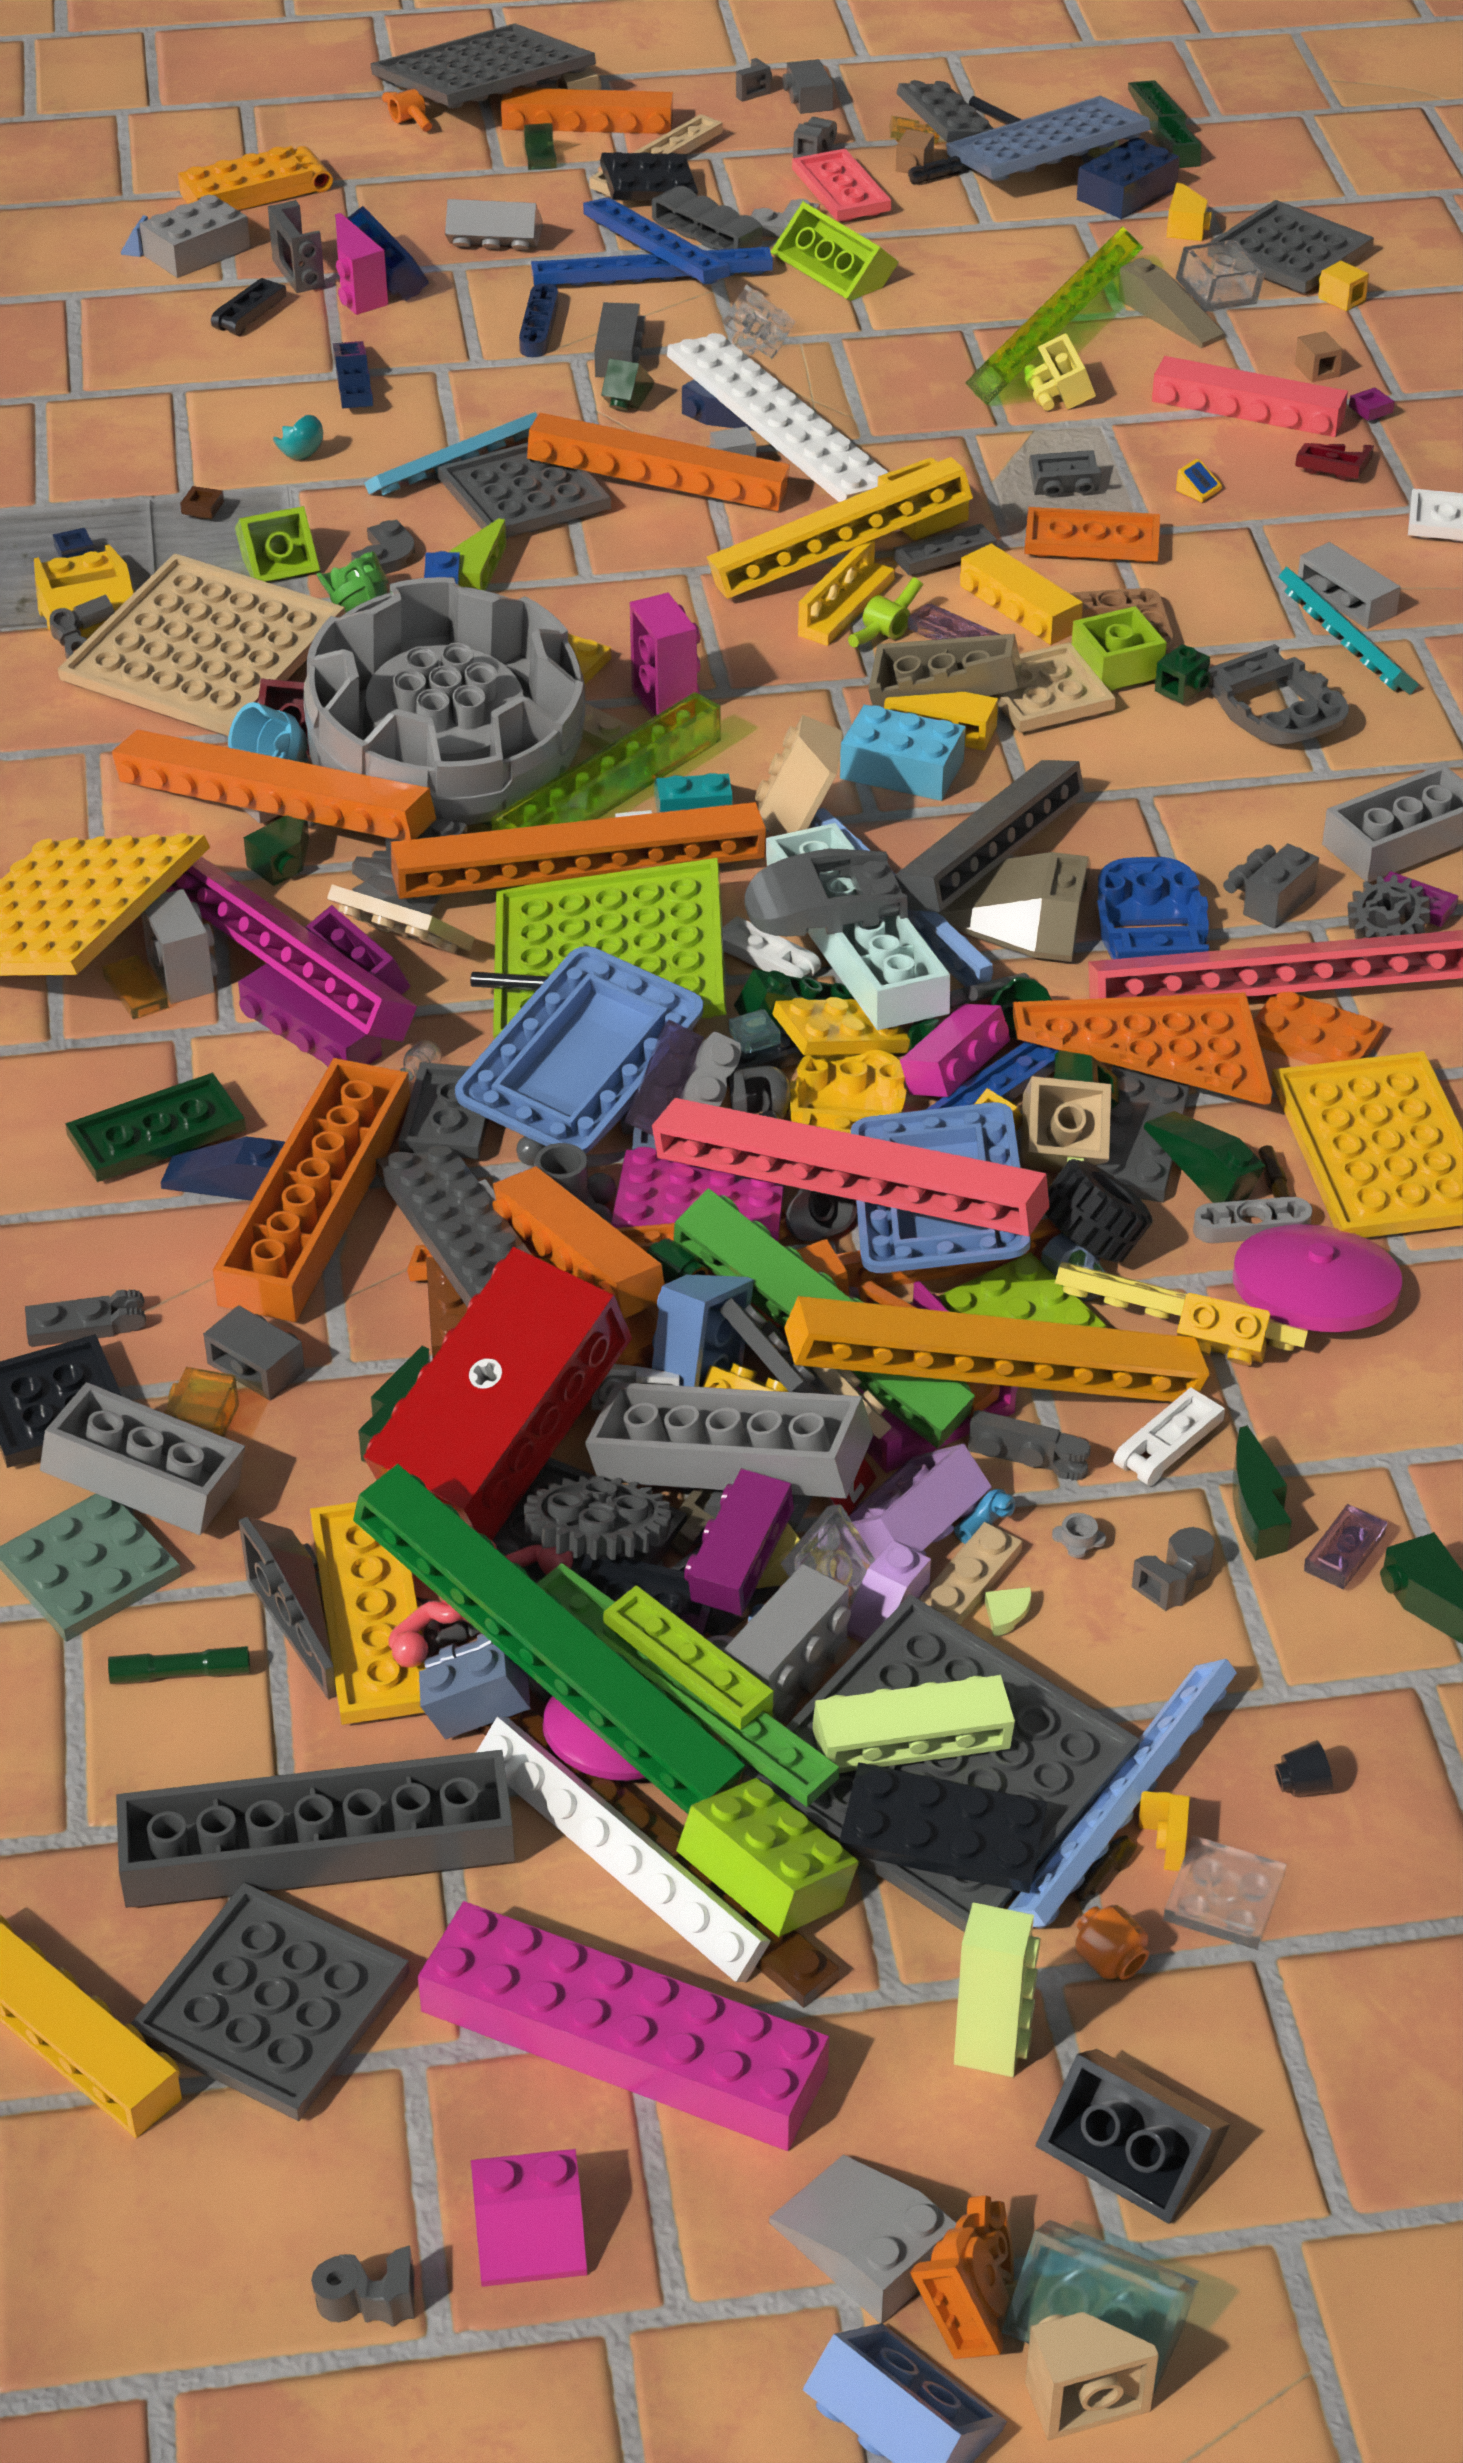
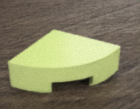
(1007, 1608)

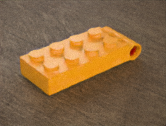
(257, 178)

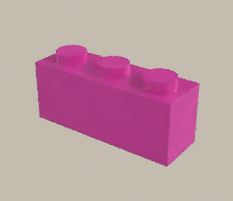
(955, 1050)

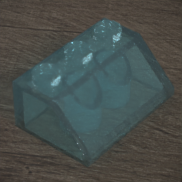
(1079, 2274)

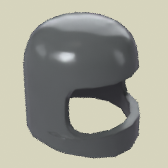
(760, 1090)

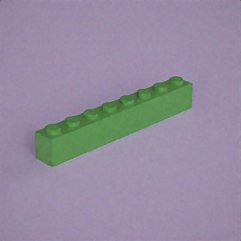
(745, 1248)

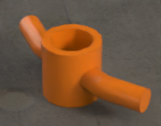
(407, 106)

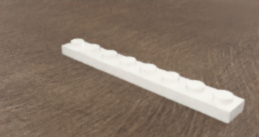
(627, 1852)

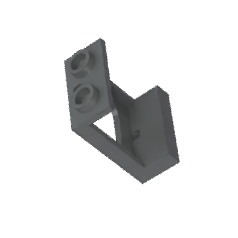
(292, 247)

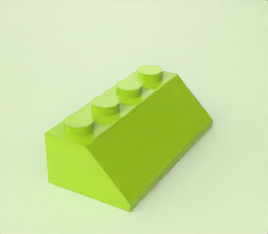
(833, 254)

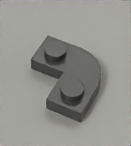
(391, 545)

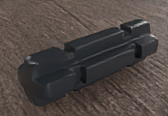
(935, 169)

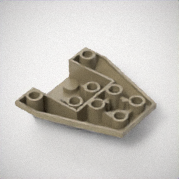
(1026, 905)

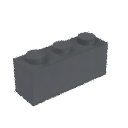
(619, 335)

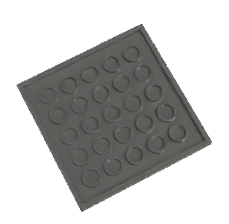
(483, 65)
(1056, 1752)

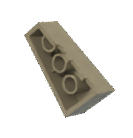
(945, 666)

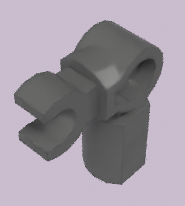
(66, 623)

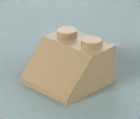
(1063, 1122)
(1087, 2373)

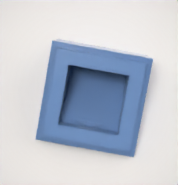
(133, 245)

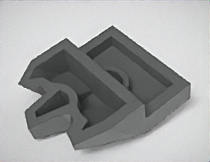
(379, 883)

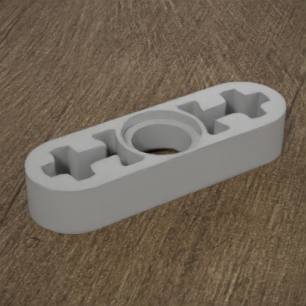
(1223, 1212)

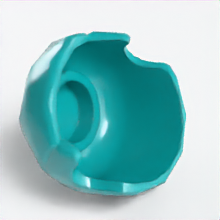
(302, 438)

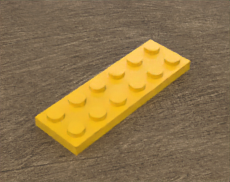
(363, 1601)

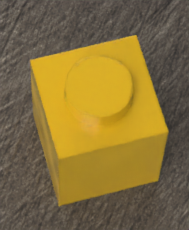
(1343, 285)

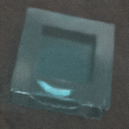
(754, 1031)

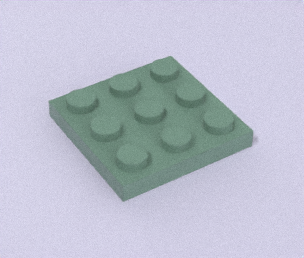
(87, 1564)

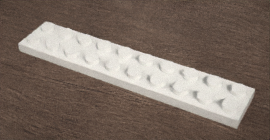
(777, 415)

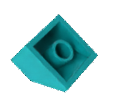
(692, 792)

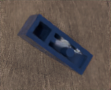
(707, 409)
(224, 1169)

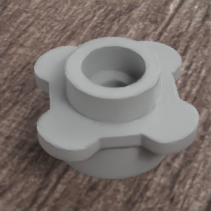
(1079, 1534)

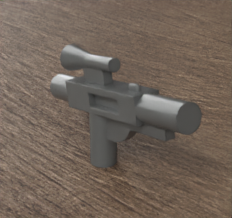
(980, 991)

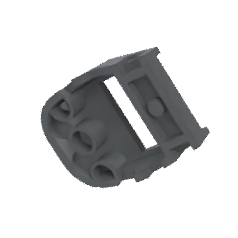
(1316, 715)
(790, 897)

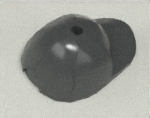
(819, 1215)

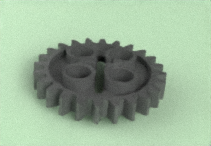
(597, 1517)

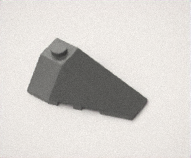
(286, 1584)

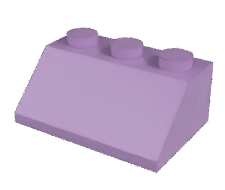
(921, 1500)

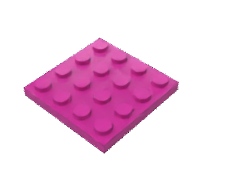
(662, 1190)

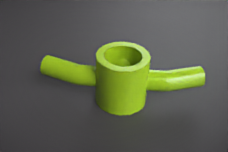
(886, 616)

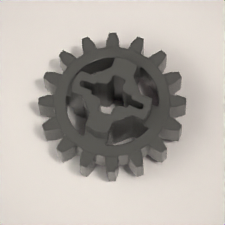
(1388, 909)

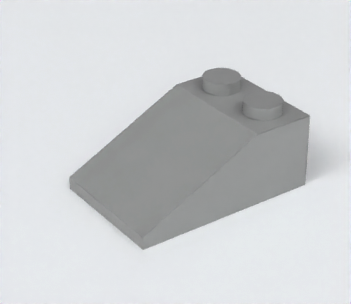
(864, 2232)

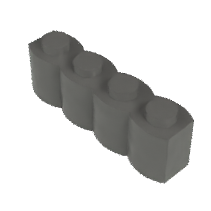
(705, 220)

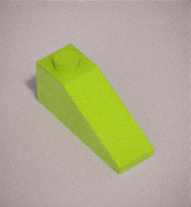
(481, 555)

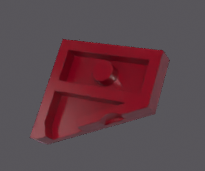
(1333, 459)

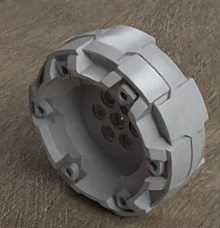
(446, 695)

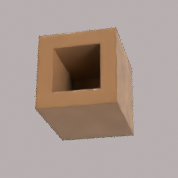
(914, 150)
(1318, 356)

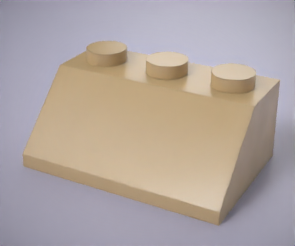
(799, 776)

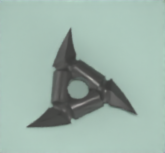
(446, 1636)

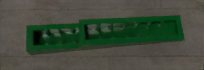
(1166, 122)

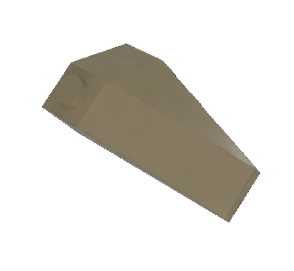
(1166, 302)

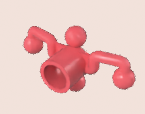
(411, 1648)

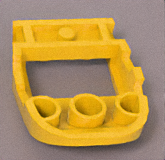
(82, 579)
(845, 1088)

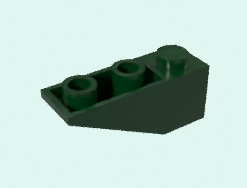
(767, 987)

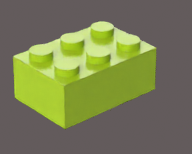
(767, 1856)

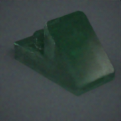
(538, 146)

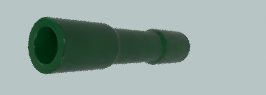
(150, 1667)

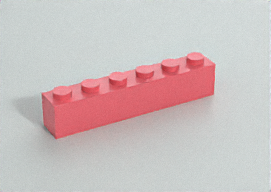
(1249, 396)

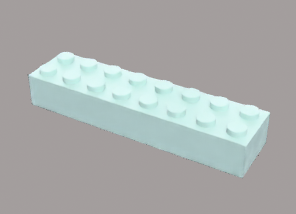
(881, 965)

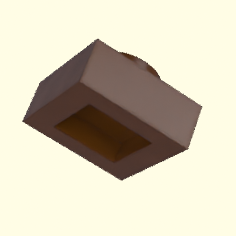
(202, 502)

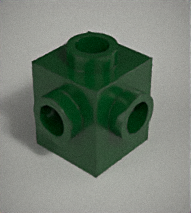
(1182, 673)

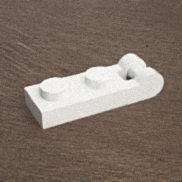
(767, 950)
(1169, 1436)

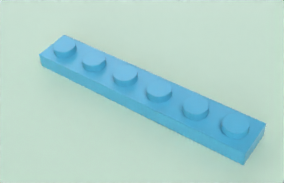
(469, 448)

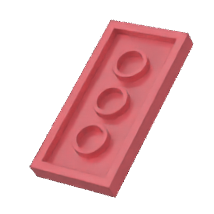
(841, 185)

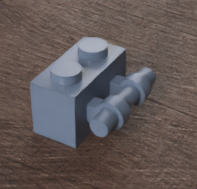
(471, 1687)

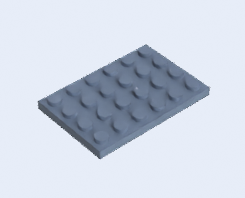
(1048, 137)

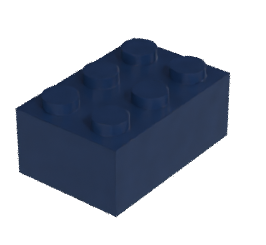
(1127, 177)

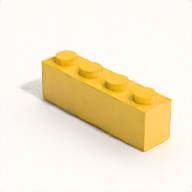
(1020, 593)

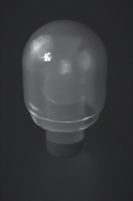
(422, 1051)

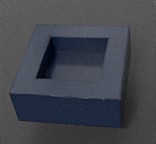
(73, 543)

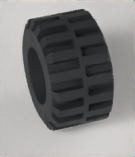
(1097, 1211)

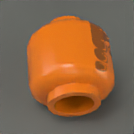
(1112, 1942)

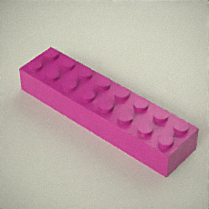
(625, 2025)

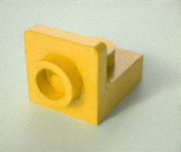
(1169, 1817)

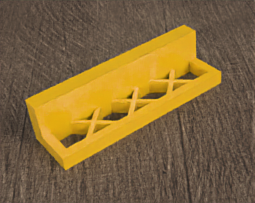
(842, 594)

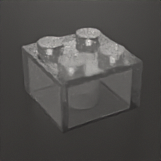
(1220, 275)

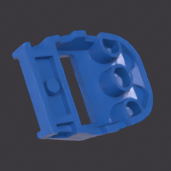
(1151, 893)

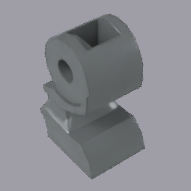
(814, 136)
(1186, 1561)
(345, 2289)

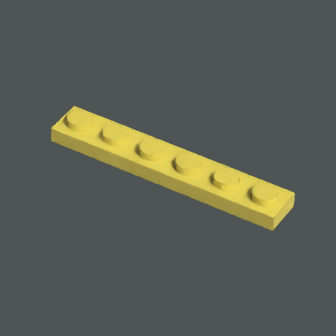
(1156, 1299)

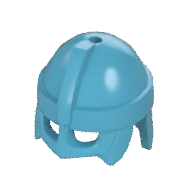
(268, 733)

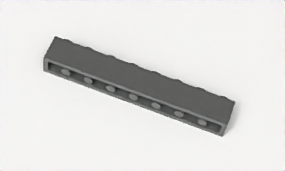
(990, 835)

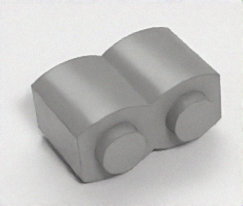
(713, 1064)

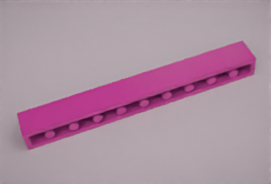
(296, 952)

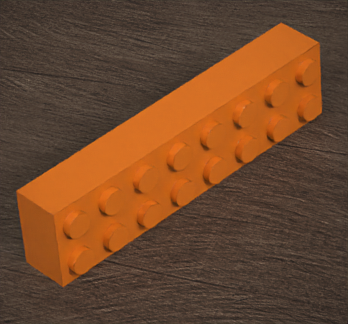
(312, 1190)

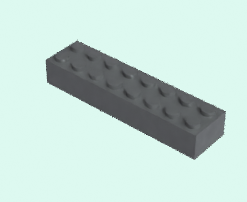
(314, 1828)

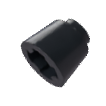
(1304, 1771)

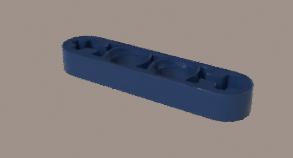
(538, 320)

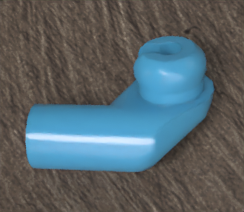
(989, 1509)

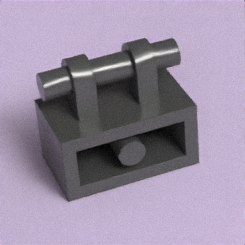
(1274, 882)

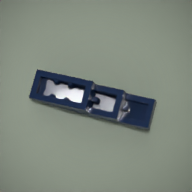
(352, 374)

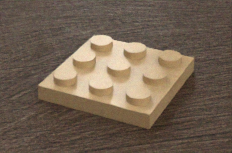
(1054, 689)
(401, 920)

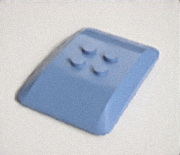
(576, 1050)
(911, 1241)

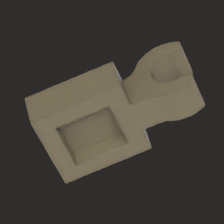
(696, 1519)

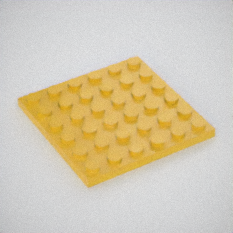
(81, 894)

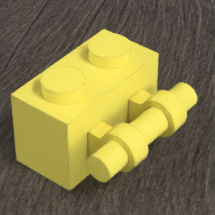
(1066, 374)

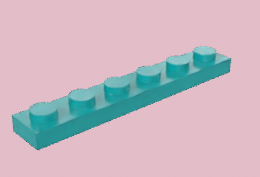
(1353, 638)

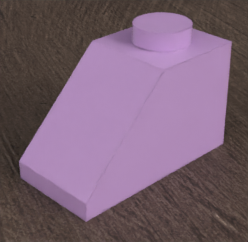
(885, 1586)

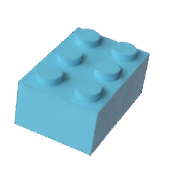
(902, 752)

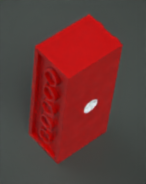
(503, 1389)

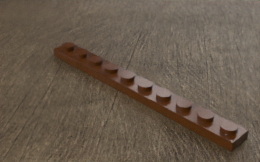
(787, 1960)

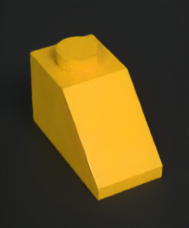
(1188, 214)

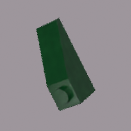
(1209, 1157)
(1426, 1583)

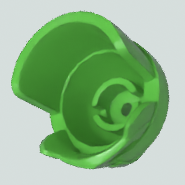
(356, 582)

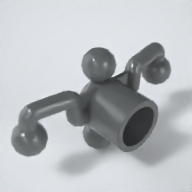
(569, 1168)

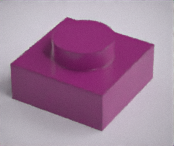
(1371, 404)

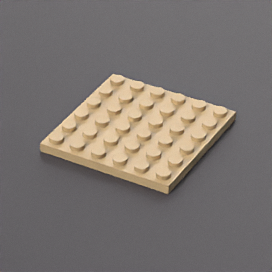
(198, 643)

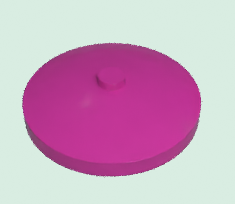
(1317, 1277)

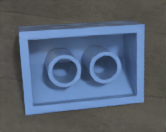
(694, 1331)
(899, 2400)

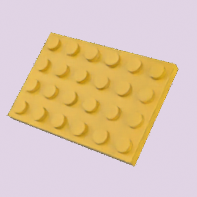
(1377, 1142)

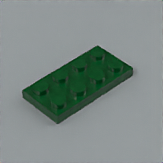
(155, 1127)

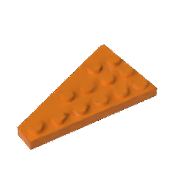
(1177, 1037)

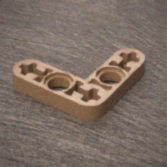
(1145, 599)

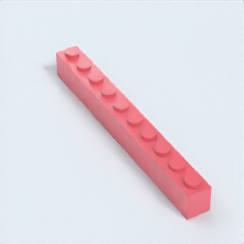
(1284, 967)
(852, 1166)

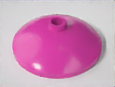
(582, 1747)

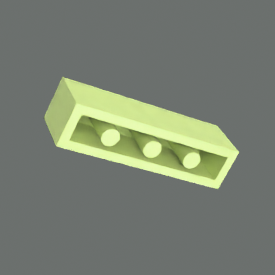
(914, 1723)
(996, 1990)

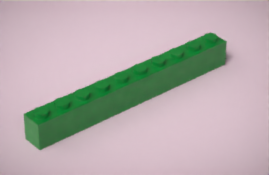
(546, 1640)

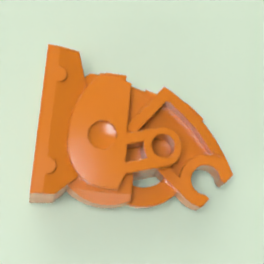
(969, 2278)

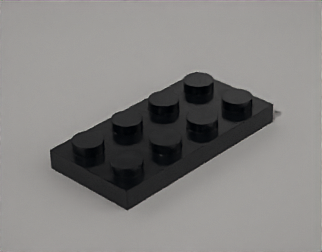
(943, 1827)

